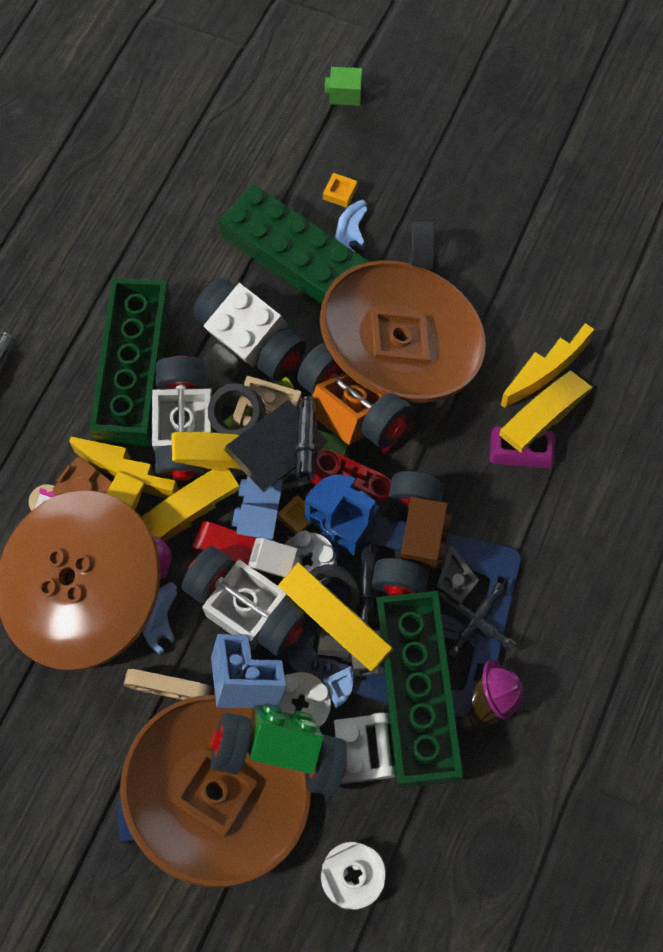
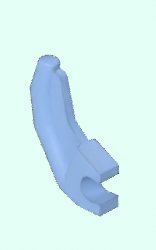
(347, 227)
(158, 623)

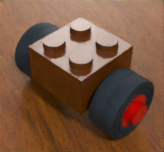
(425, 529)

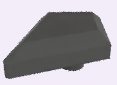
(456, 577)

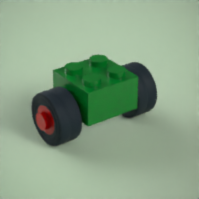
(280, 741)

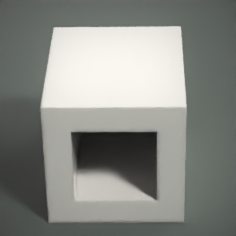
(273, 557)

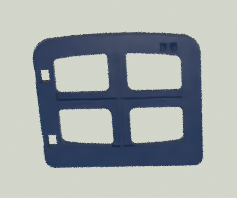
(481, 557)

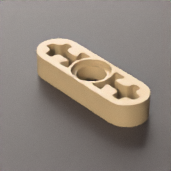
(165, 685)

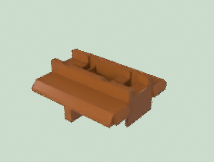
(81, 477)

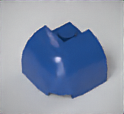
(341, 512)

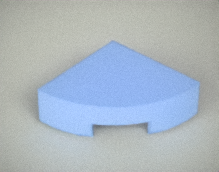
(340, 686)

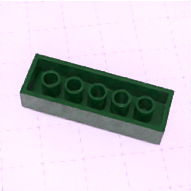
(286, 243)
(128, 359)
(419, 691)

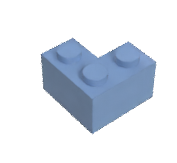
(258, 509)
(244, 681)

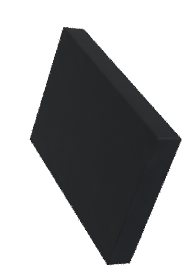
(268, 446)

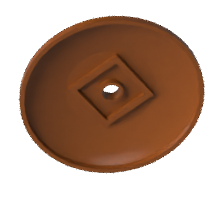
(430, 313)
(112, 585)
(187, 831)

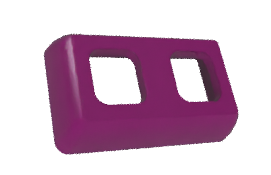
(527, 457)

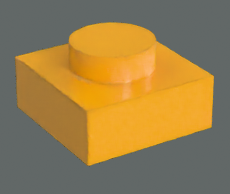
(340, 190)
(293, 515)

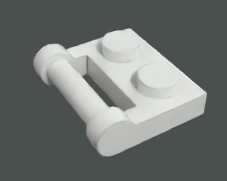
(358, 755)

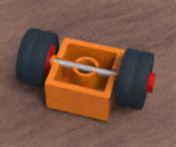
(348, 406)

